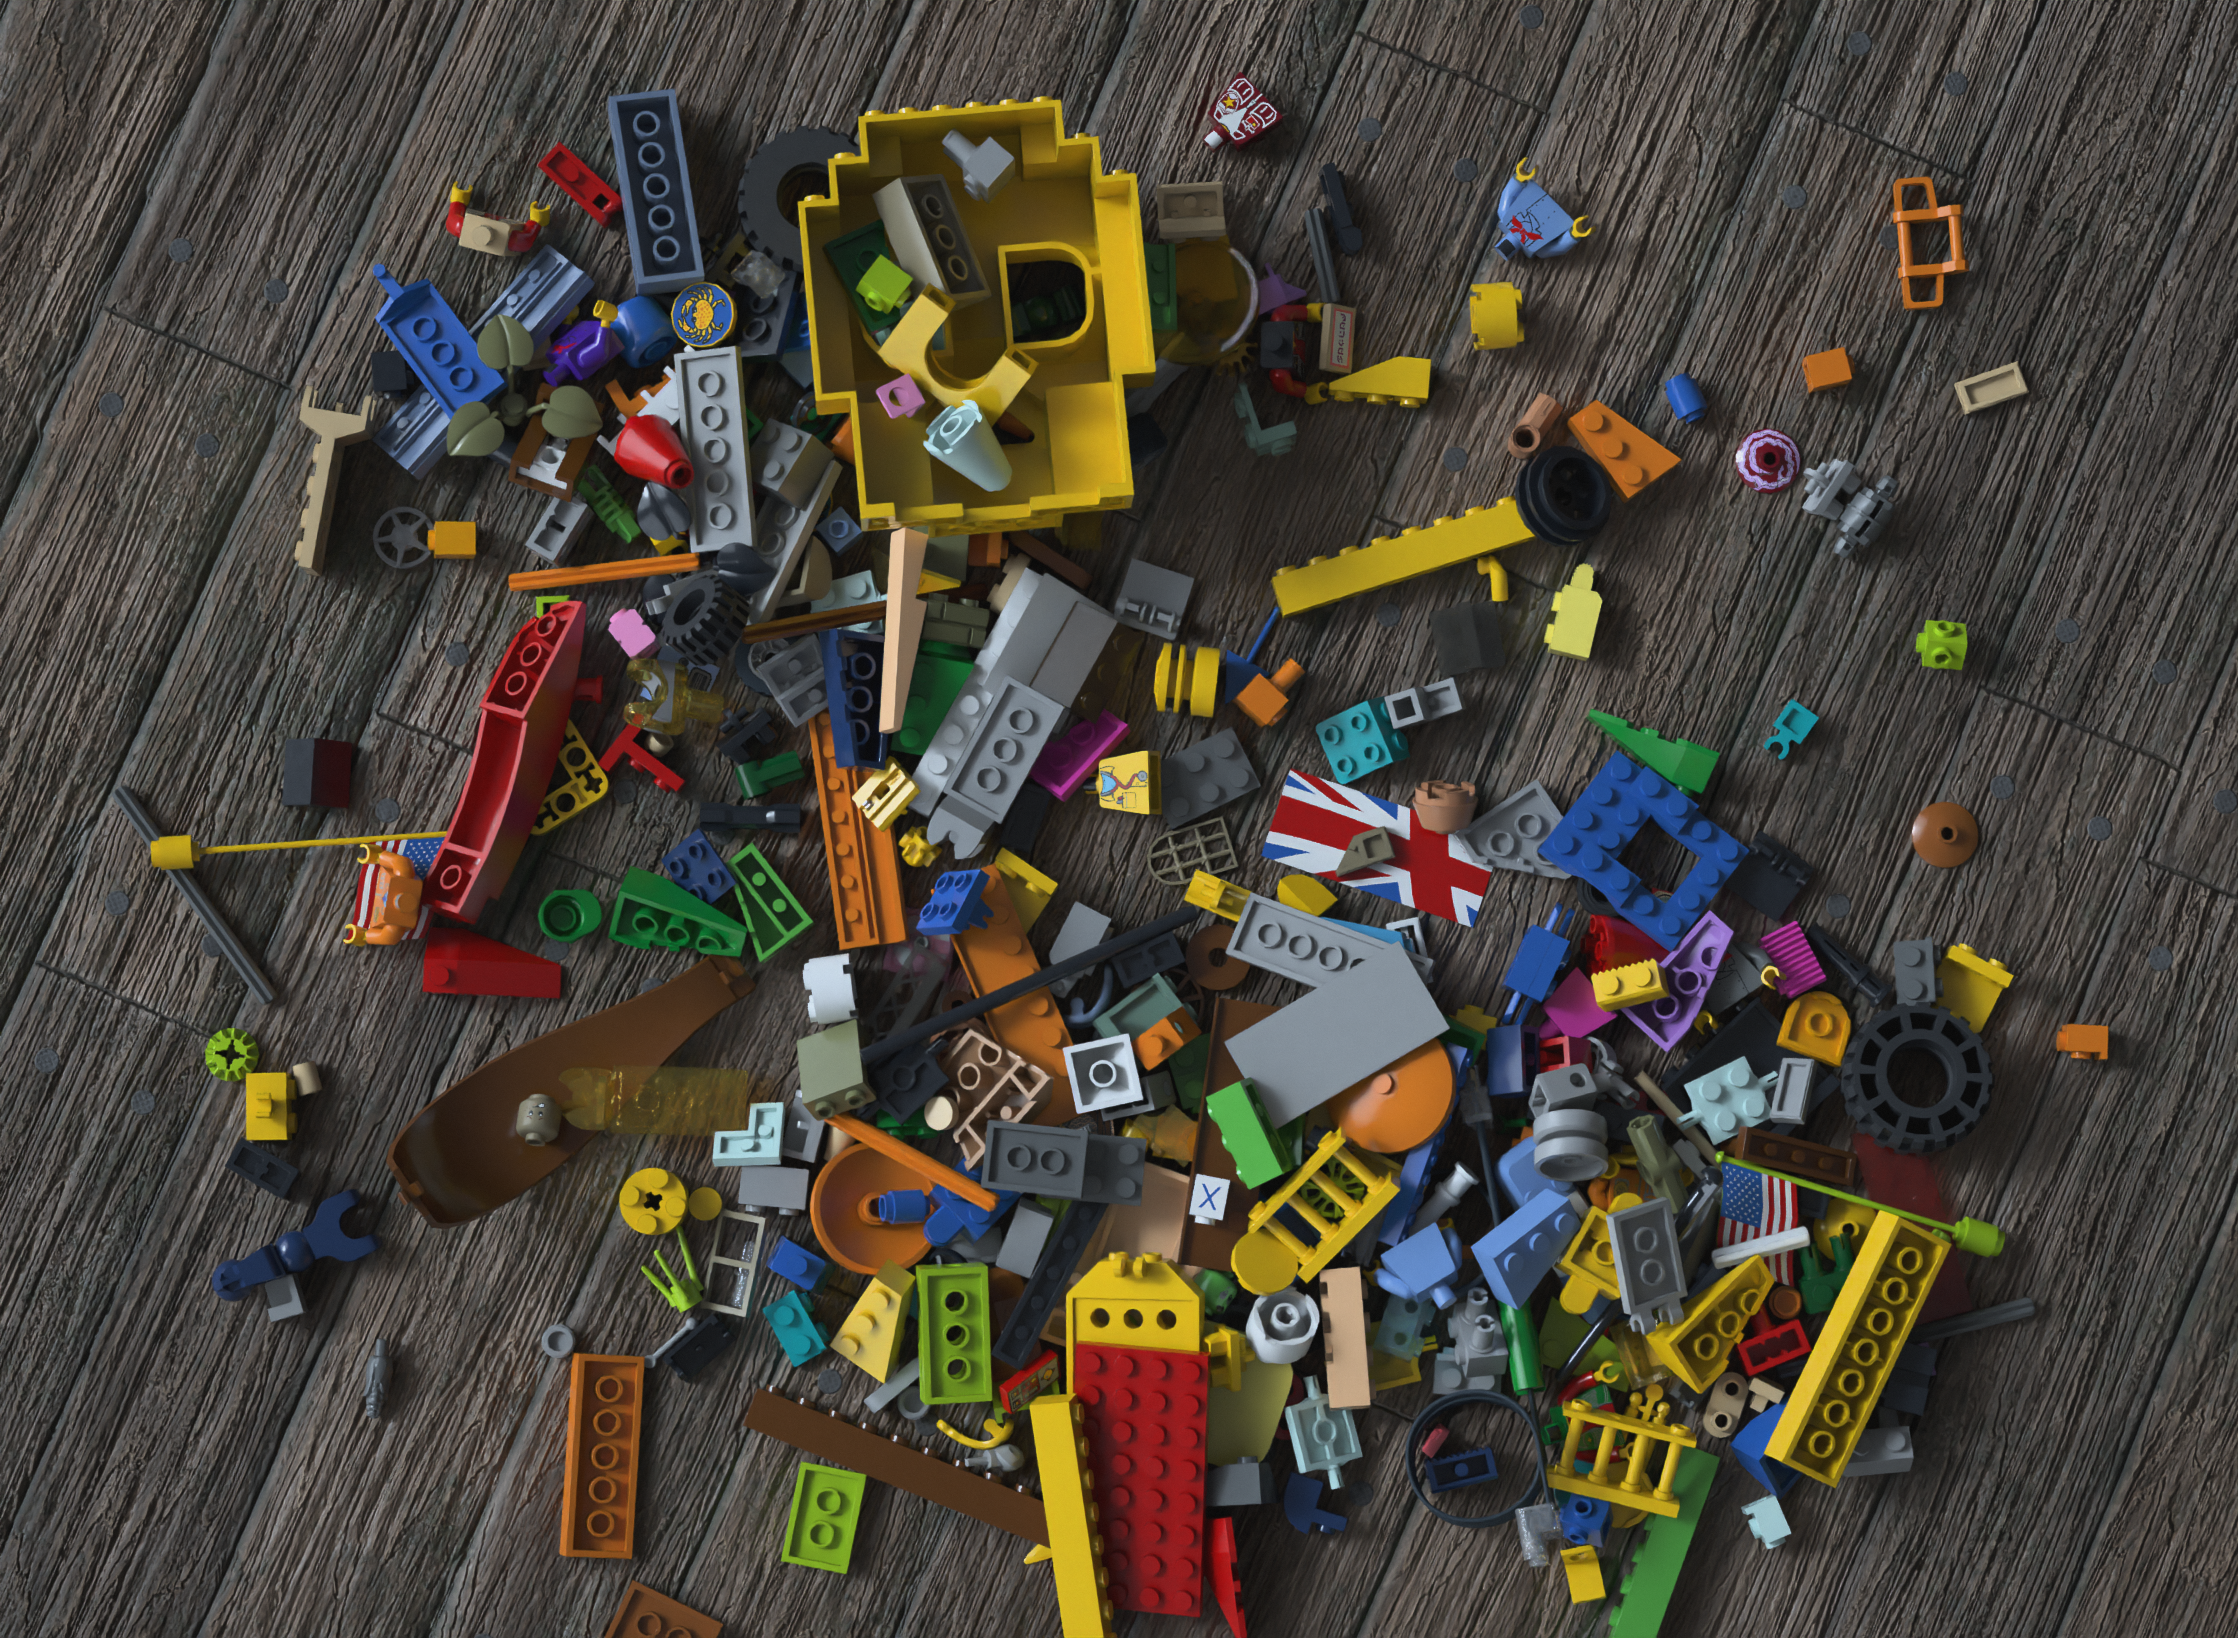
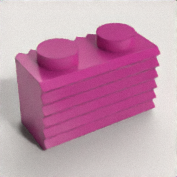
(1793, 957)

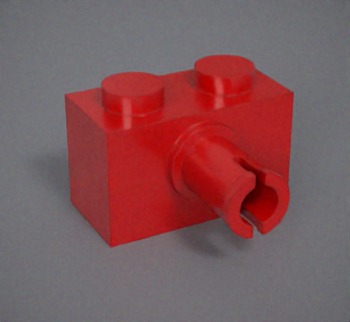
(1770, 1343)

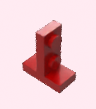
(640, 760)

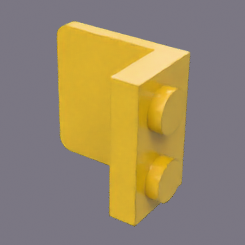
(1971, 984)

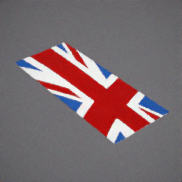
(1429, 868)

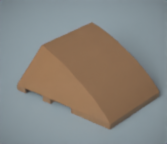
(990, 1086)

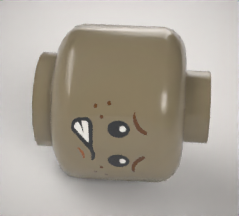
(539, 1119)

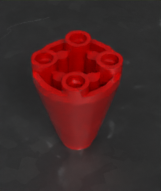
(654, 452)
(1616, 944)

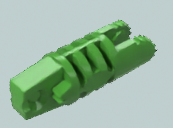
(609, 505)

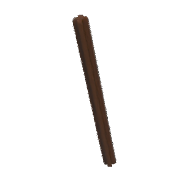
(845, 616)

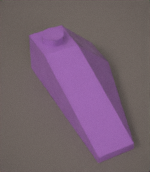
(1689, 977)

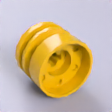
(1187, 680)

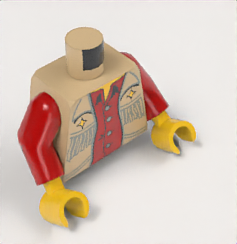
(492, 232)

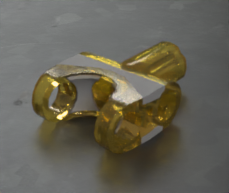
(671, 698)

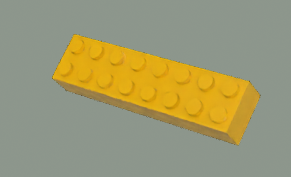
(1857, 1348)

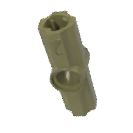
(1657, 1161)

